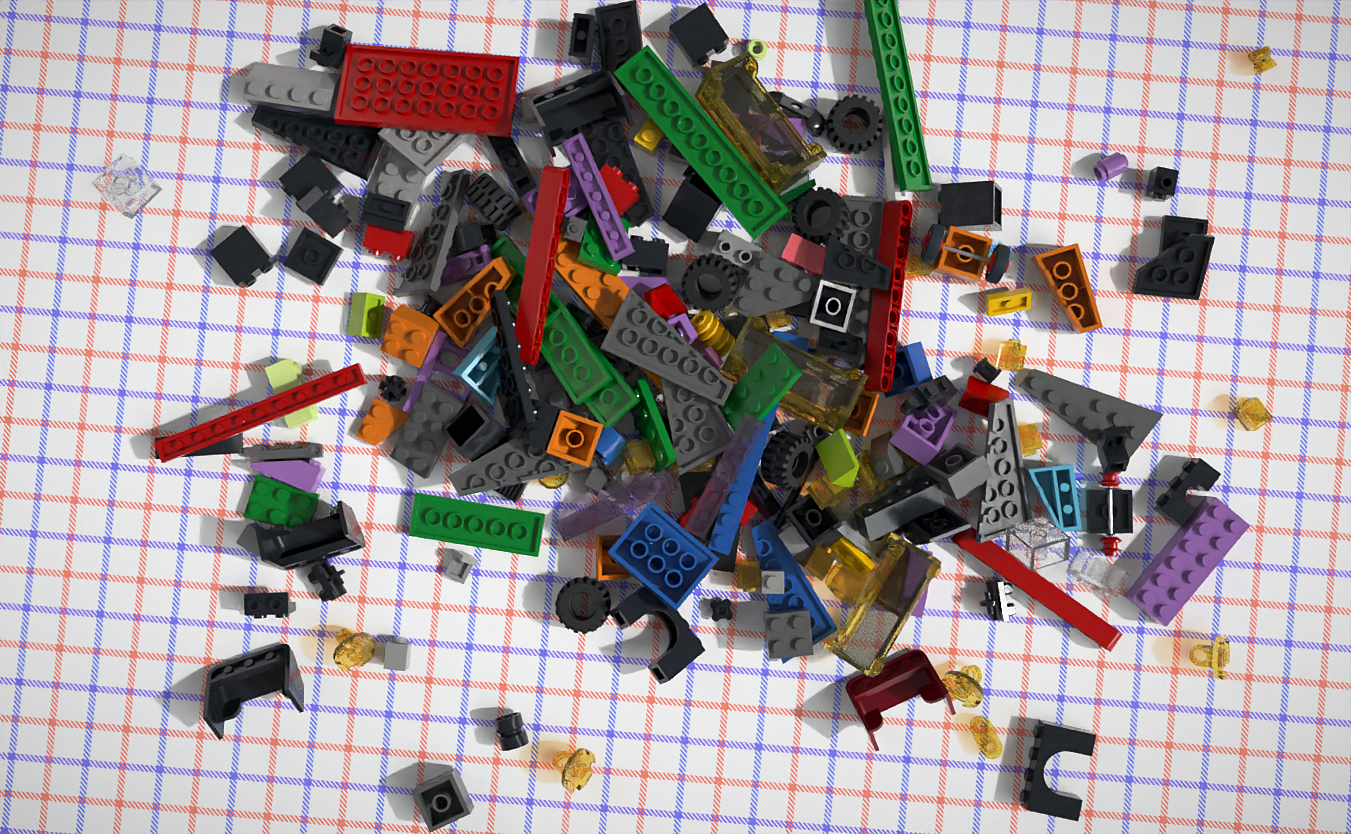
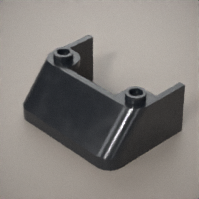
(578, 104)
(311, 542)
(248, 679)

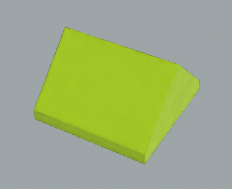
(838, 459)

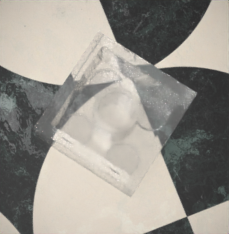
(126, 186)
(1037, 543)
(1098, 573)

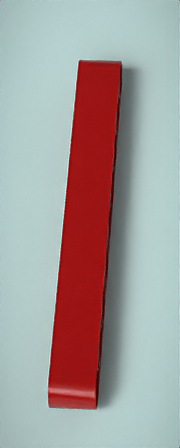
(541, 261)
(887, 304)
(1039, 589)

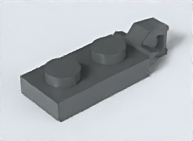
(294, 452)

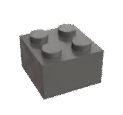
(959, 470)
(788, 633)
(443, 799)

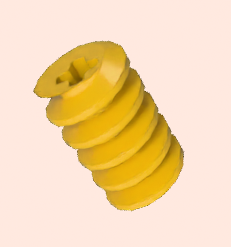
(712, 332)

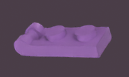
(466, 265)

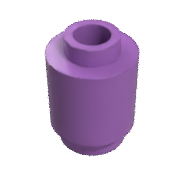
(1110, 166)

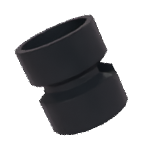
(511, 732)

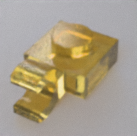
(779, 320)

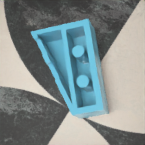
(480, 368)
(1058, 494)

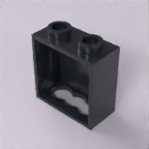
(699, 35)
(306, 175)
(243, 257)

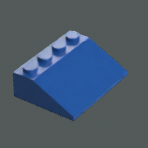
(662, 556)

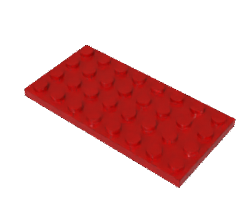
(428, 90)

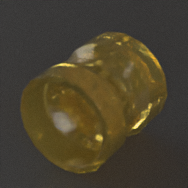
(1262, 60)

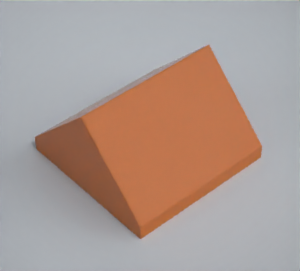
(861, 414)
(574, 438)
(605, 566)

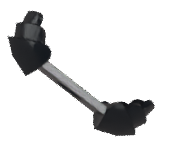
(814, 118)

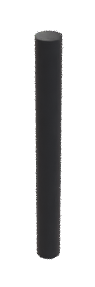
(793, 496)

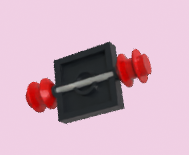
(1109, 512)

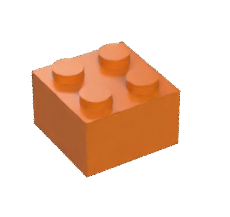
(409, 335)

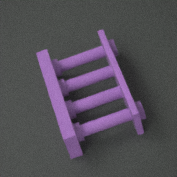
(433, 364)

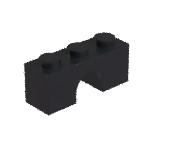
(1173, 503)

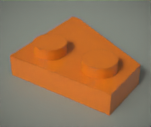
(381, 422)

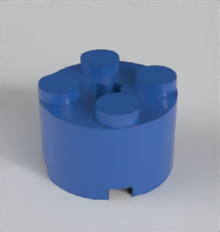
(609, 445)

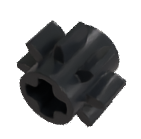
(393, 388)

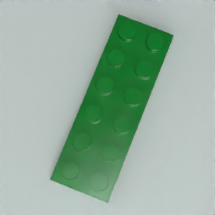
(477, 524)

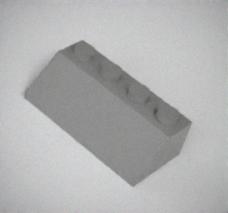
(292, 89)

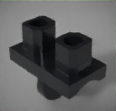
(329, 579)
(996, 600)

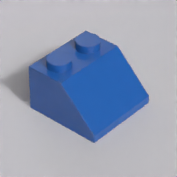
(909, 369)

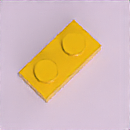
(1008, 301)
(851, 555)

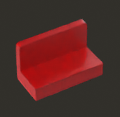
(664, 301)
(979, 396)

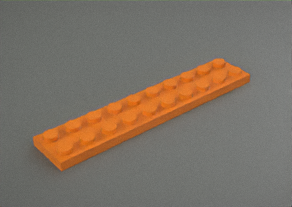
(596, 289)

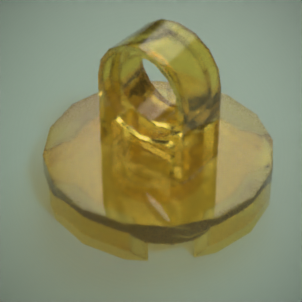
(866, 475)
(353, 649)
(1217, 656)
(964, 687)
(577, 768)

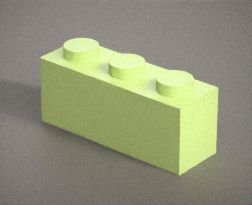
(286, 376)

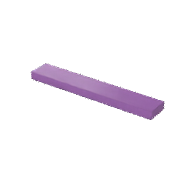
(598, 197)

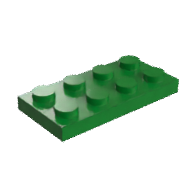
(572, 356)
(761, 387)
(651, 427)

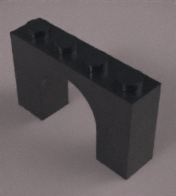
(683, 644)
(1049, 740)

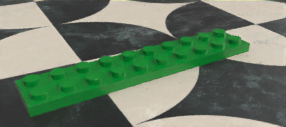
(898, 95)
(701, 142)
(612, 399)

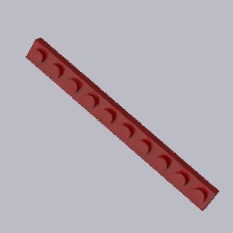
(261, 413)

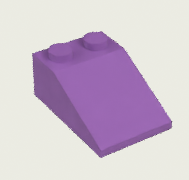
(923, 435)

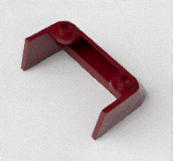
(896, 683)

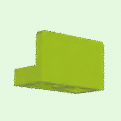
(366, 315)

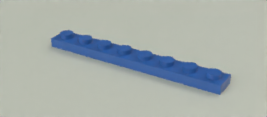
(735, 502)

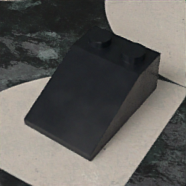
(934, 526)

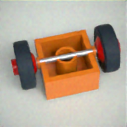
(964, 254)

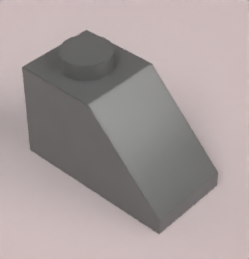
(885, 458)

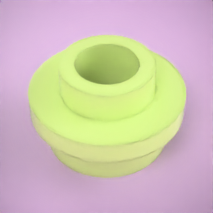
(759, 44)

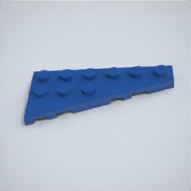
(797, 589)

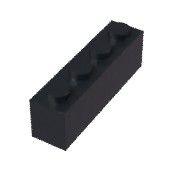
(899, 508)

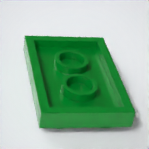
(594, 250)
(280, 502)

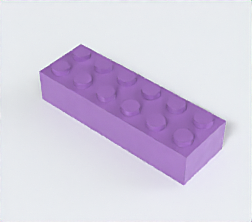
(1186, 560)

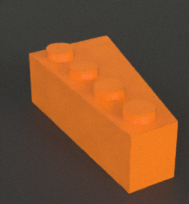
(1069, 284)
(470, 307)

